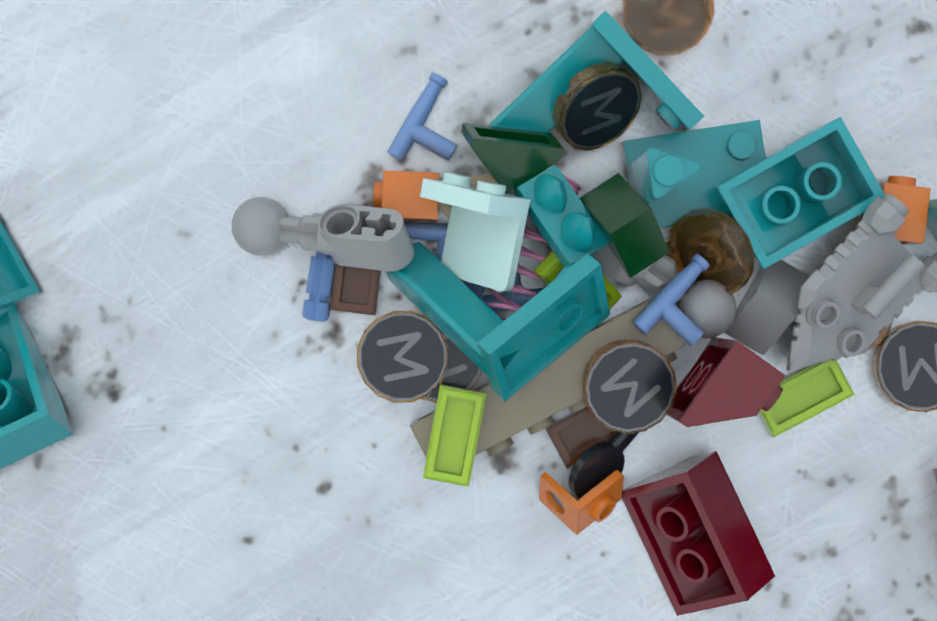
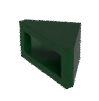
(512, 154)
(626, 224)

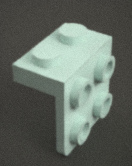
(482, 229)

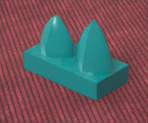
(561, 216)

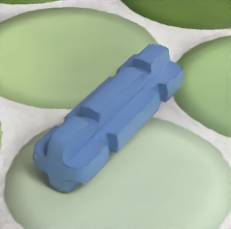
(320, 287)

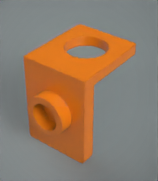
(592, 507)

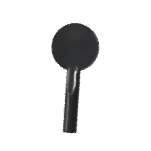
(599, 463)

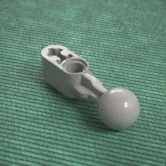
(349, 233)
(703, 302)

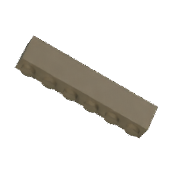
(554, 387)

